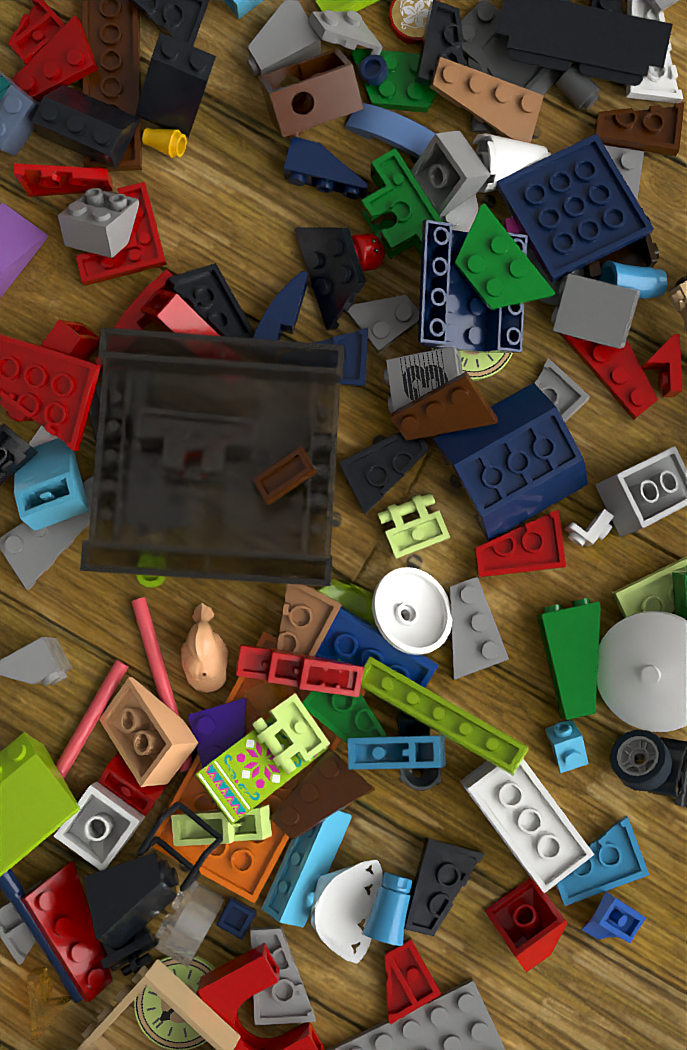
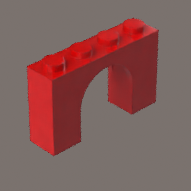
(240, 979)

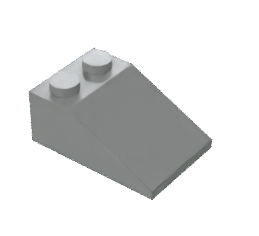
(645, 491)

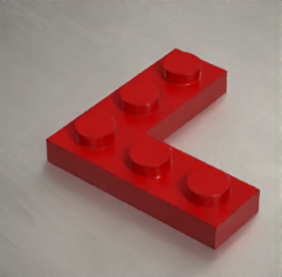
(139, 255)

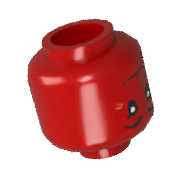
(369, 251)

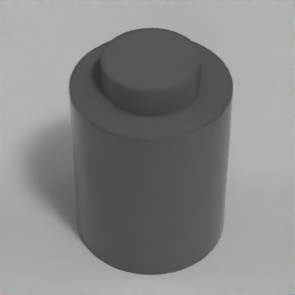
(578, 88)

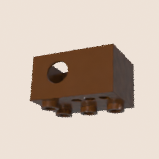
(319, 96)

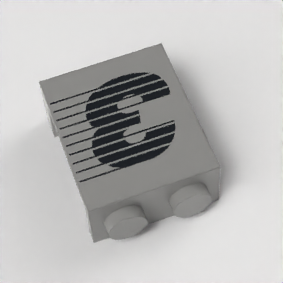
(419, 374)

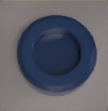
(373, 70)

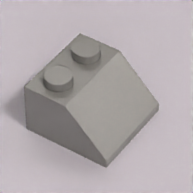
(449, 171)
(37, 663)

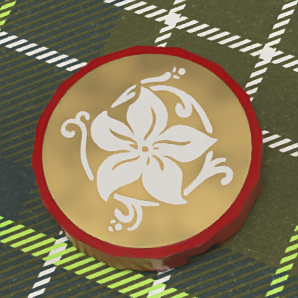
(409, 19)

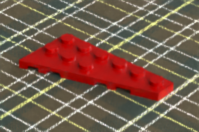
(48, 387)

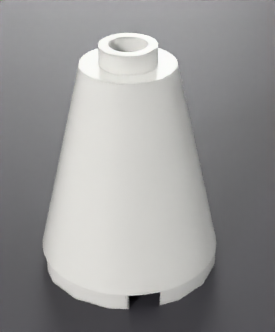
(505, 157)

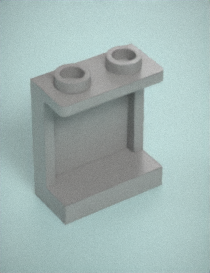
(595, 310)

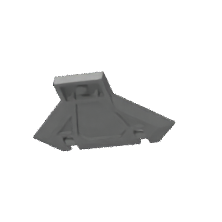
(491, 57)

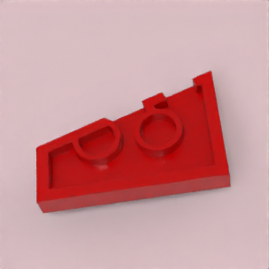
(525, 549)

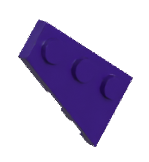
(218, 729)

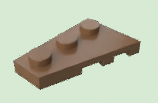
(305, 619)

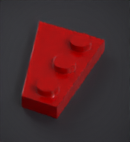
(58, 63)
(61, 180)

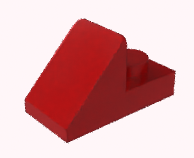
(669, 361)

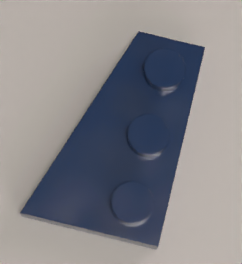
(354, 356)

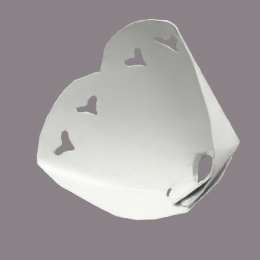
(341, 905)

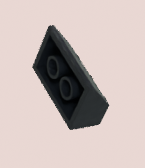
(85, 125)

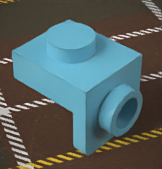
(567, 745)

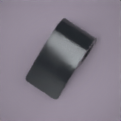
(674, 783)

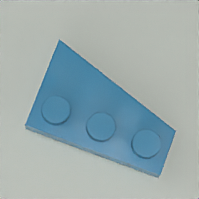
(614, 864)

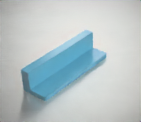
(303, 864)

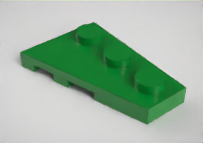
(344, 715)

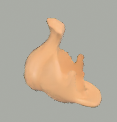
(204, 653)

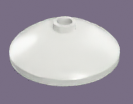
(423, 606)

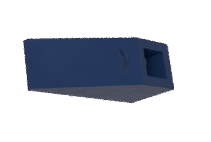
(316, 166)

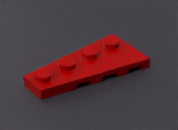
(618, 372)
(67, 925)

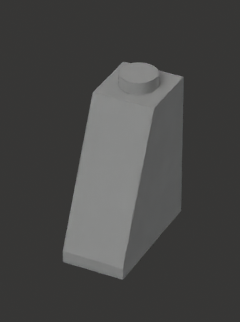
(283, 40)

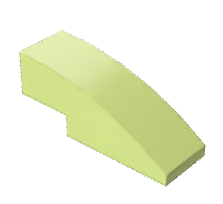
(252, 826)

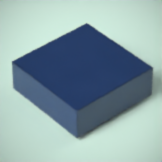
(236, 917)

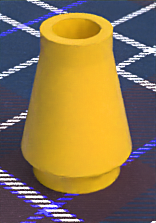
(167, 141)

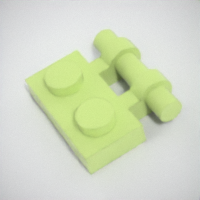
(417, 534)
(298, 728)

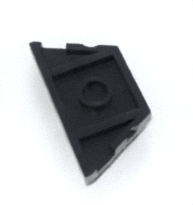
(332, 269)

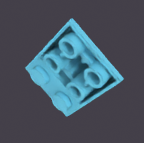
(50, 486)

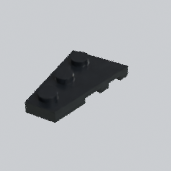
(441, 39)
(212, 300)
(380, 467)

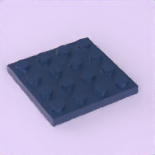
(574, 207)

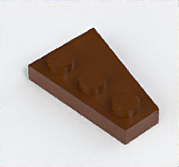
(644, 130)
(445, 409)
(319, 795)

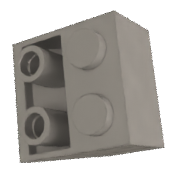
(99, 222)

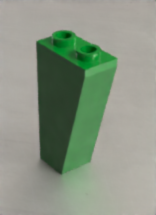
(572, 655)

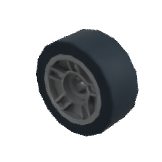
(635, 747)

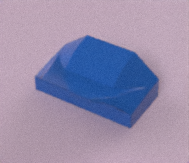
(614, 919)

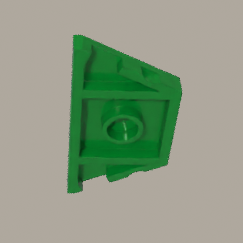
(399, 88)
(498, 266)

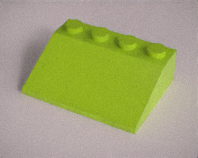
(31, 799)

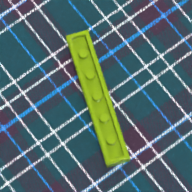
(443, 716)

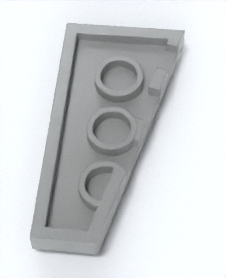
(35, 551)

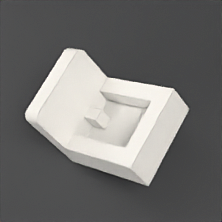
(597, 529)

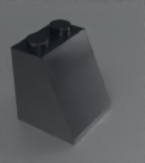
(174, 84)
(129, 897)

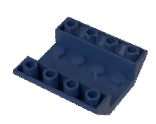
(452, 309)
(516, 464)

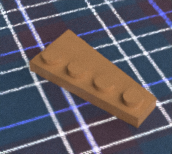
(491, 100)

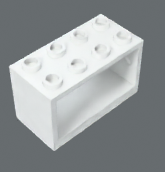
(528, 822)

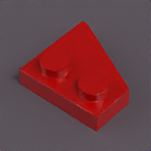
(35, 31)

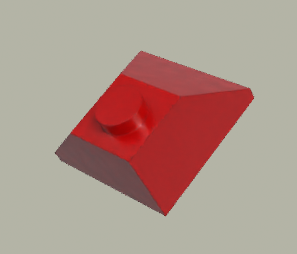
(528, 923)

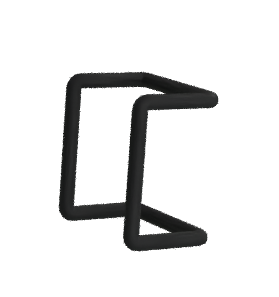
(194, 869)

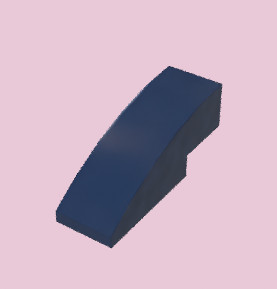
(284, 310)

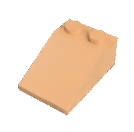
(147, 734)

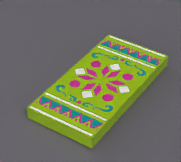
(247, 774)

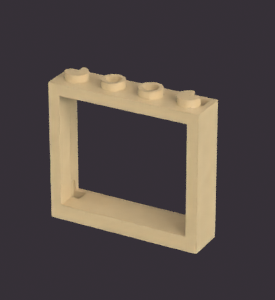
(177, 996)

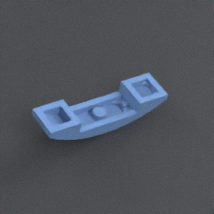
(390, 128)

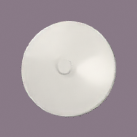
(646, 670)

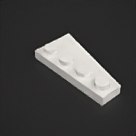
(657, 85)

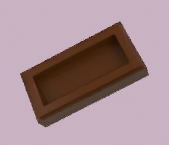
(284, 475)

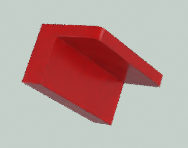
(122, 783)

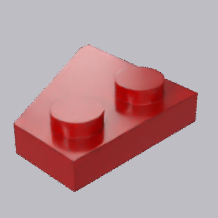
(407, 981)

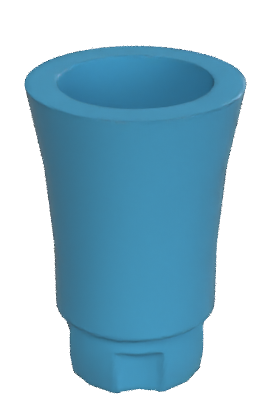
(648, 280)
(389, 910)

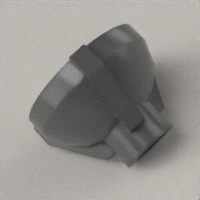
(428, 778)

